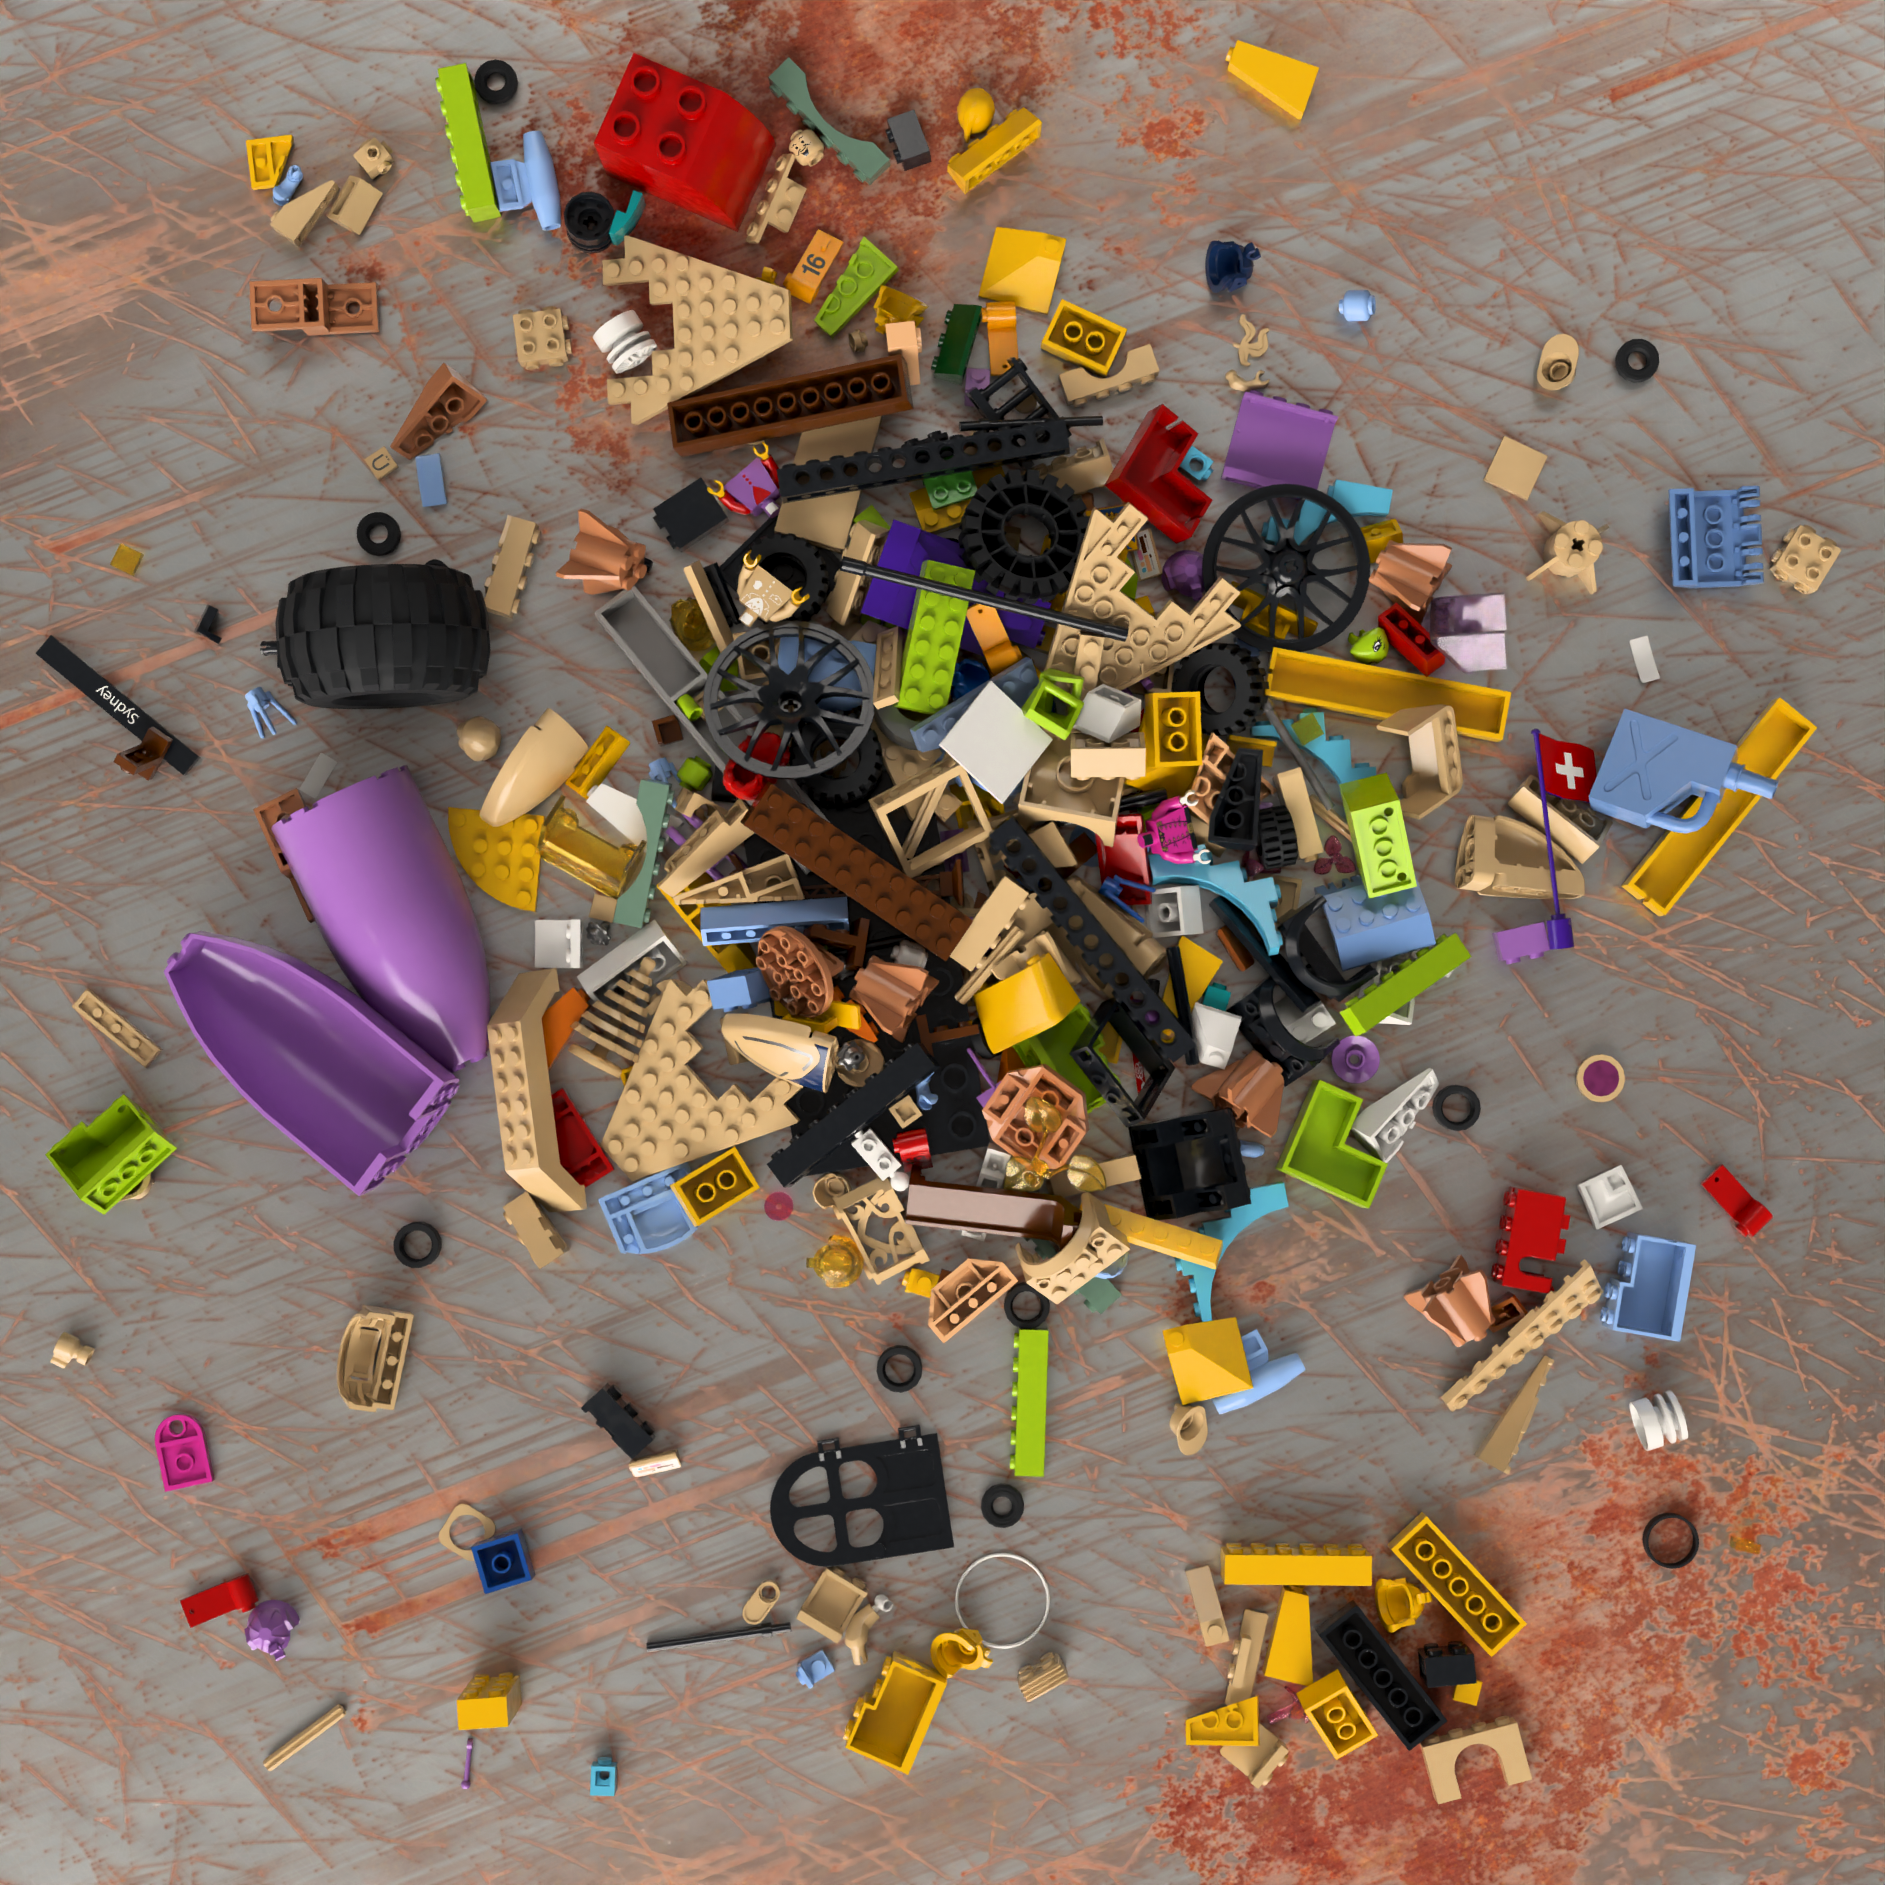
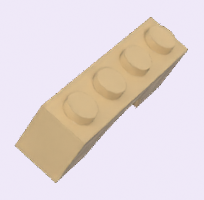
(1080, 386)

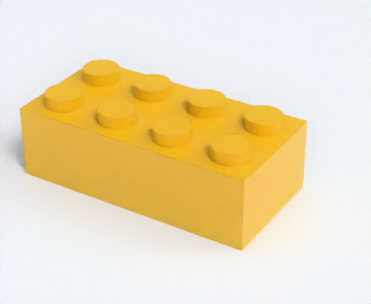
(489, 1701)

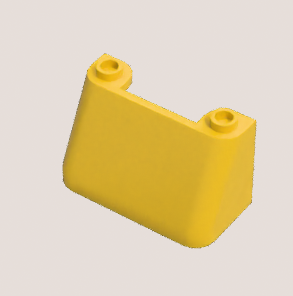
(1024, 1003)

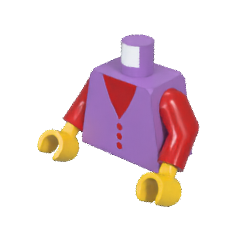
(753, 488)

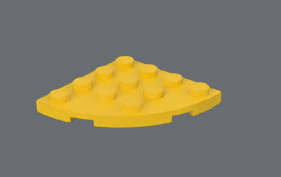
(501, 857)

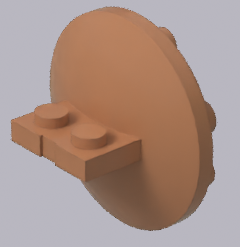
(797, 971)

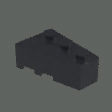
(620, 1420)

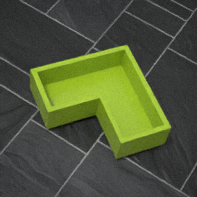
(1319, 1152)

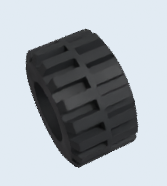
(1276, 838)

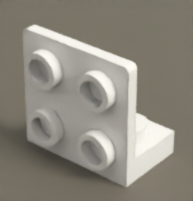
(559, 943)

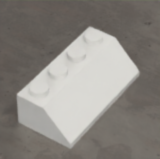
(647, 942)

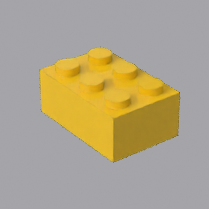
(1083, 338)
(1173, 729)
(714, 1186)
(1336, 1714)

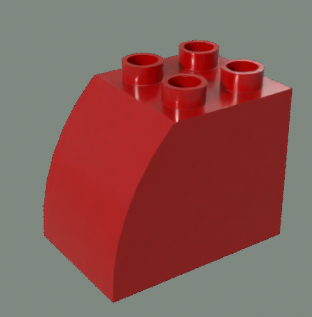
(684, 142)

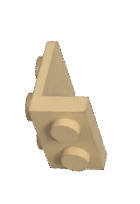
(1260, 1760)

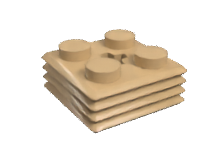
(1042, 1677)

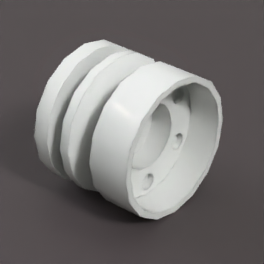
(624, 341)
(1658, 1420)

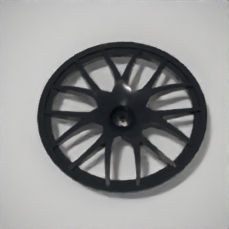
(1274, 573)
(786, 691)

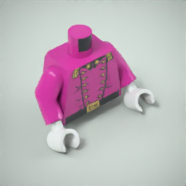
(1172, 831)

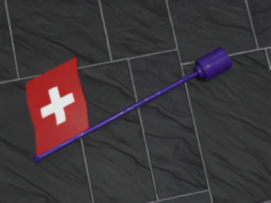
(1567, 773)

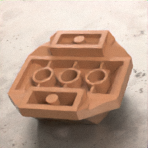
(1007, 1119)

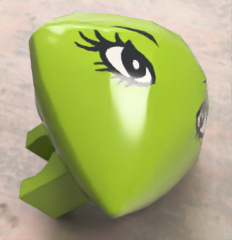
(1369, 646)

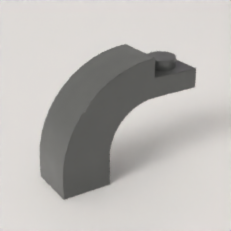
(895, 726)

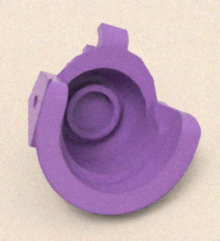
(1184, 573)
(270, 1627)

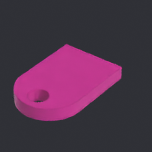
(183, 1455)

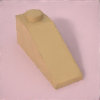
(301, 214)
(1207, 1605)

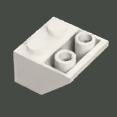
(1108, 713)

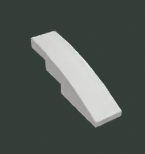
(991, 1176)

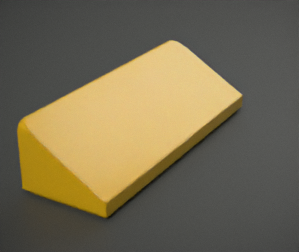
(598, 761)

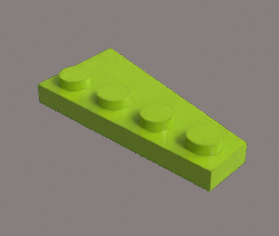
(855, 288)

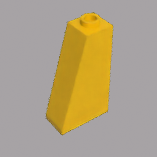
(1273, 75)
(1198, 969)
(1290, 1639)

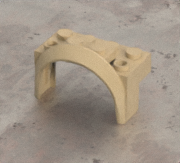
(1085, 1256)
(358, 1355)

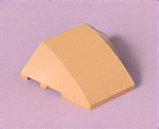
(1211, 777)

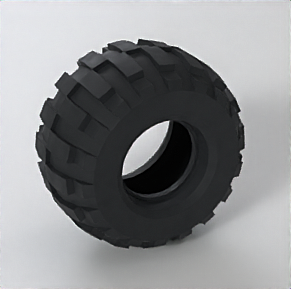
(382, 636)

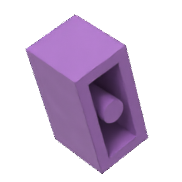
(1521, 941)

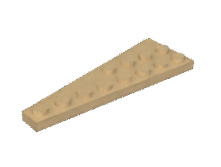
(1529, 1334)

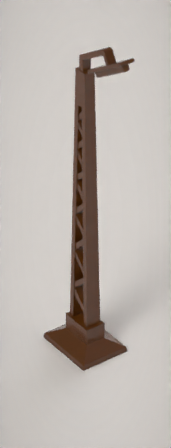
(950, 883)

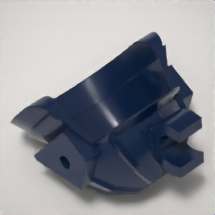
(1229, 265)

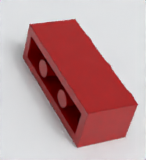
(1410, 639)

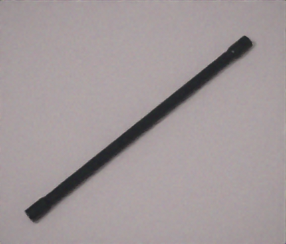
(864, 569)

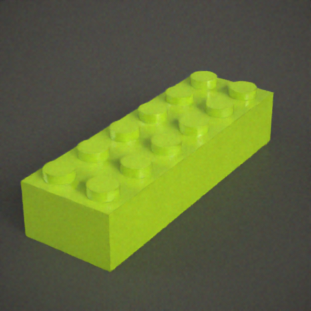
(468, 142)
(933, 641)

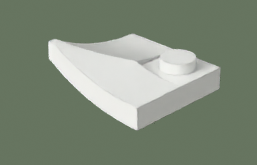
(1609, 1197)

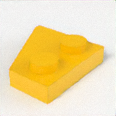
(267, 160)

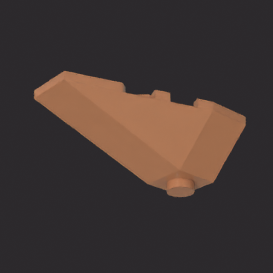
(440, 407)

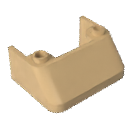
(1433, 757)

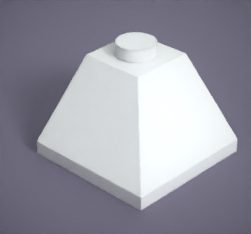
(1214, 1034)

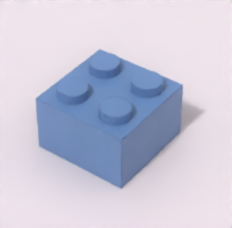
(739, 988)

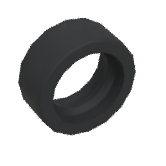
(1474, 1104)
(399, 1244)
(1014, 1319)
(901, 1350)

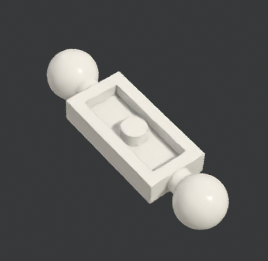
(880, 1158)

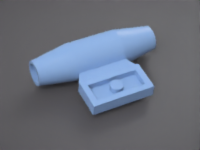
(527, 182)
(1265, 1374)

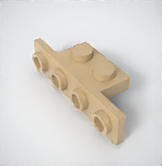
(779, 202)
(1246, 1657)

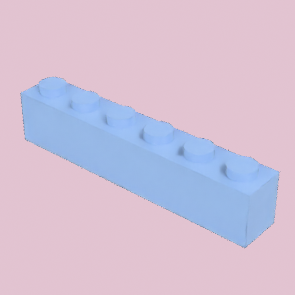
(750, 921)

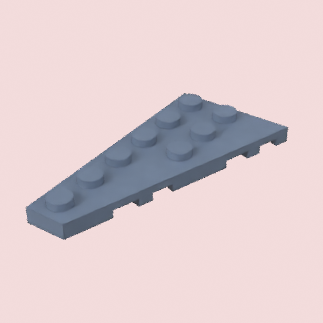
(1016, 682)

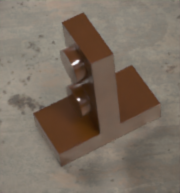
(145, 757)
(853, 942)
(942, 1032)

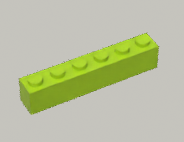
(1405, 984)
(1030, 1403)

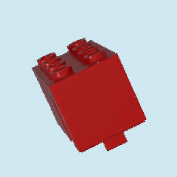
(1529, 1230)

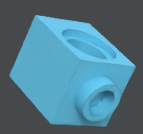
(1195, 455)

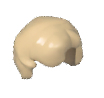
(479, 738)

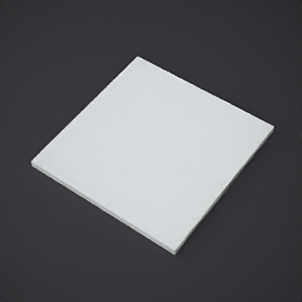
(995, 742)

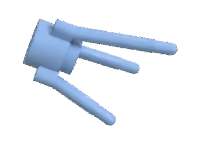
(258, 702)
(661, 771)

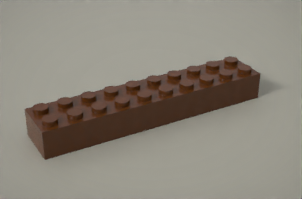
(790, 405)
(856, 871)

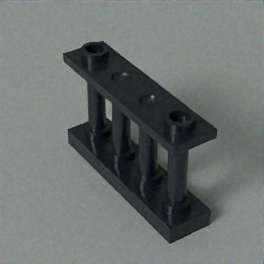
(981, 397)

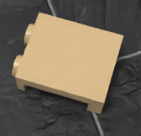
(832, 1603)

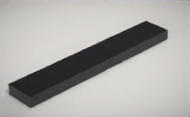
(1274, 965)

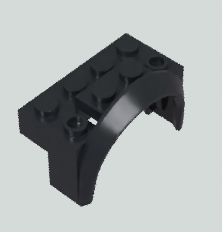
(1320, 972)
(1270, 1037)

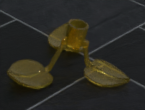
(1029, 1176)

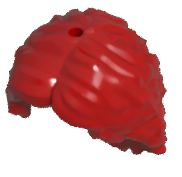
(745, 783)

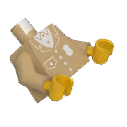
(764, 594)

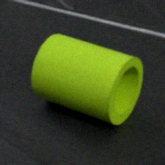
(689, 707)

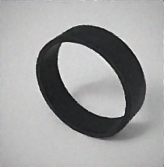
(1691, 1554)

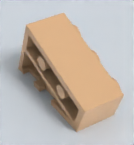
(905, 340)

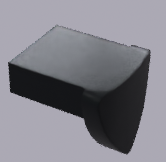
(205, 622)

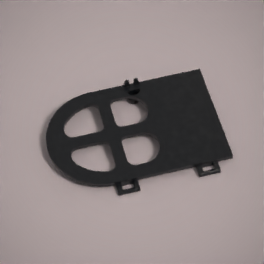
(907, 1497)

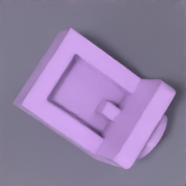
(976, 378)

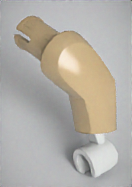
(859, 1626)

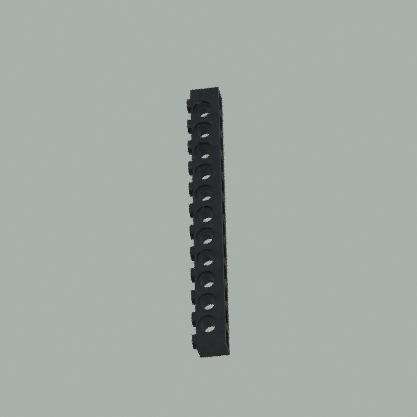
(935, 467)
(1182, 1039)

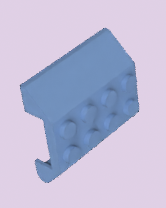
(1713, 537)
(1377, 926)

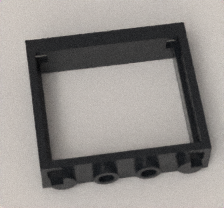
(1146, 1052)

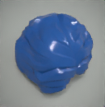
(967, 676)

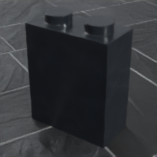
(690, 515)

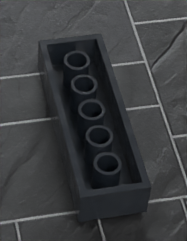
(1381, 1675)

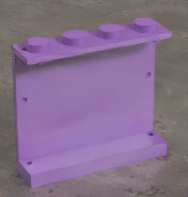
(1278, 443)

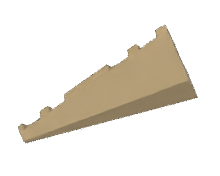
(766, 881)
(1508, 1431)

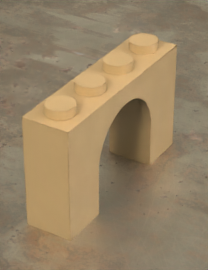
(1442, 1752)

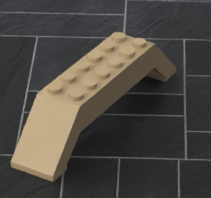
(525, 1093)

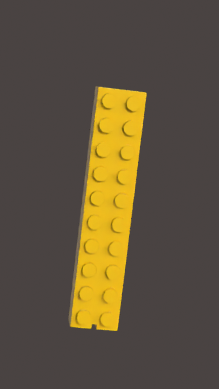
(1382, 692)
(1679, 856)

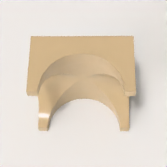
(1055, 795)

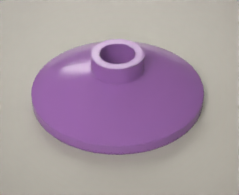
(1367, 1059)

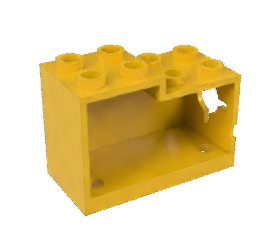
(897, 1714)

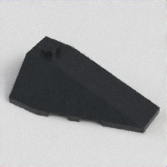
(1236, 811)

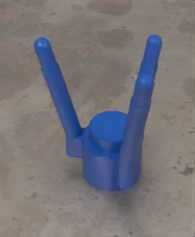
(1111, 890)

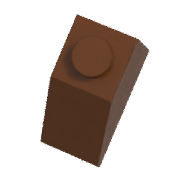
(1083, 850)

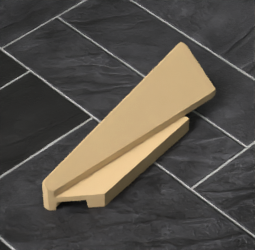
(705, 848)

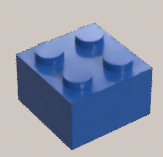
(503, 1561)

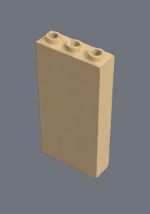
(828, 519)

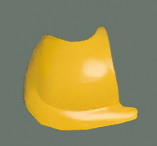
(975, 112)

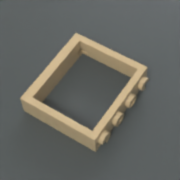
(915, 787)

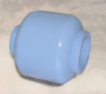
(1357, 305)

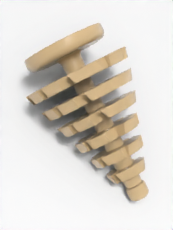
(613, 1028)

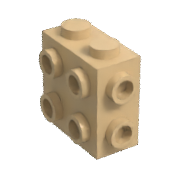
(541, 337)
(1804, 558)

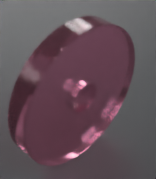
(778, 1198)

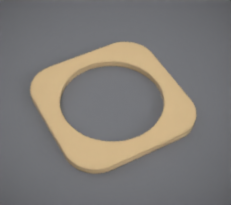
(459, 1510)

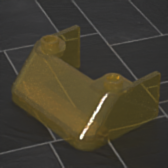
(585, 854)

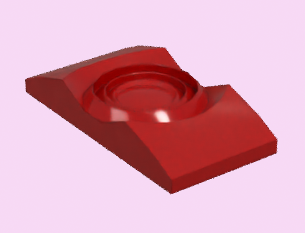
(1127, 859)
(577, 1146)

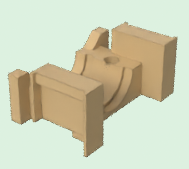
(689, 801)

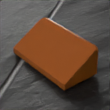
(1235, 949)

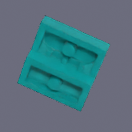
(625, 223)

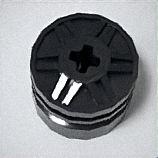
(587, 209)

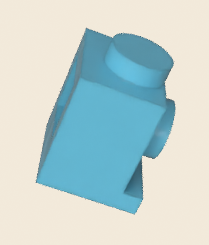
(600, 1785)

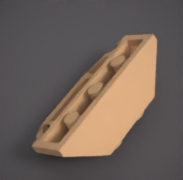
(966, 1294)

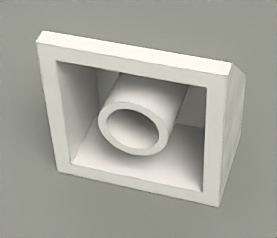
(1175, 912)
(1303, 1025)

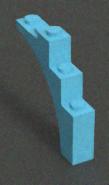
(1354, 497)
(1332, 754)
(1228, 881)
(1263, 1200)

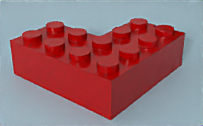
(1150, 476)

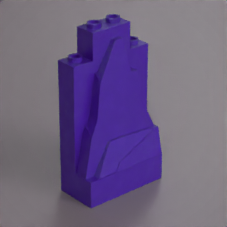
(904, 552)

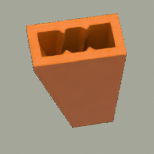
(558, 1019)

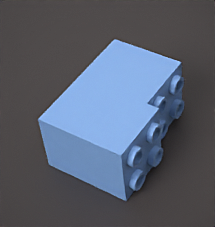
(1651, 1287)

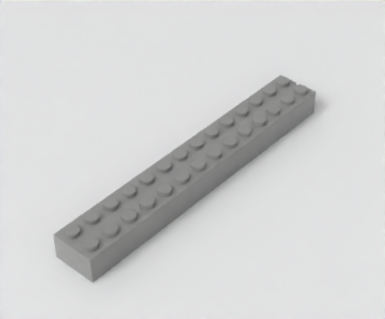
(675, 673)

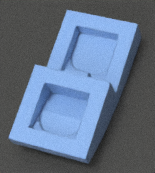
(431, 479)

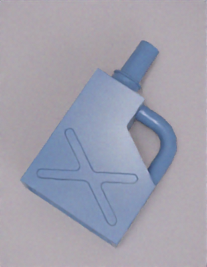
(1660, 765)

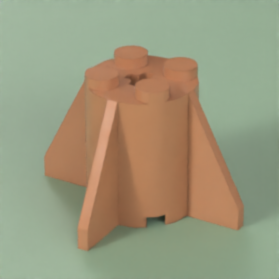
(603, 557)
(1411, 574)
(892, 993)
(1248, 1087)
(1456, 1303)

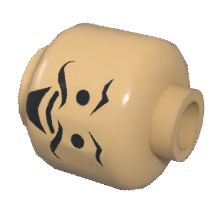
(806, 147)

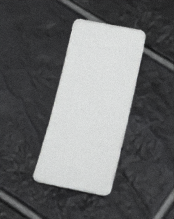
(1644, 659)

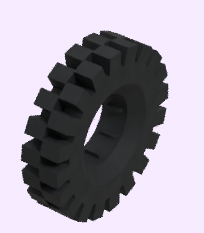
(1001, 564)

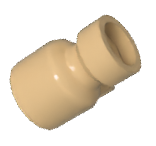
(68, 1348)

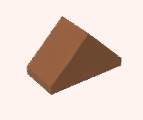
(1506, 1311)

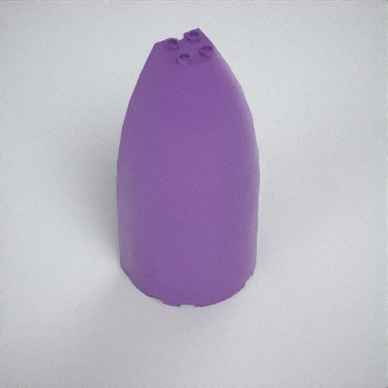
(394, 912)
(310, 1055)

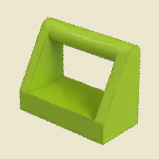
(1046, 699)
(1047, 721)

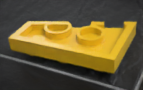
(1226, 1726)

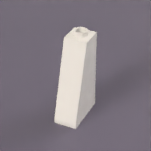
(624, 813)

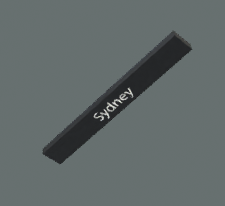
(113, 700)

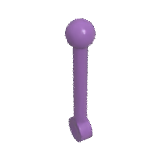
(465, 1784)

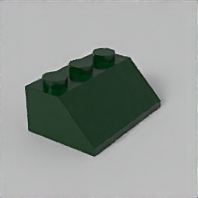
(957, 343)

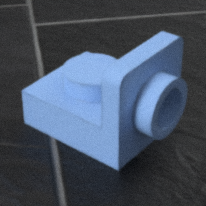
(814, 1668)

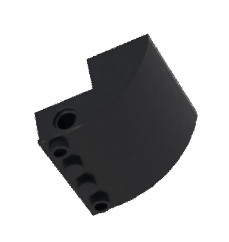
(1190, 1164)

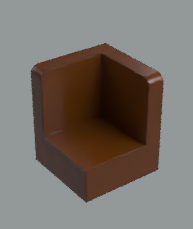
(667, 730)

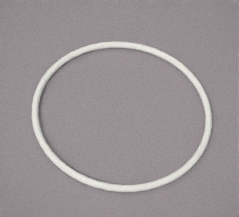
(1030, 1564)

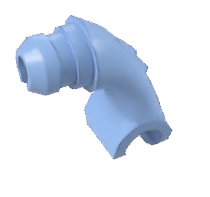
(283, 193)
(924, 1095)
(1251, 1149)

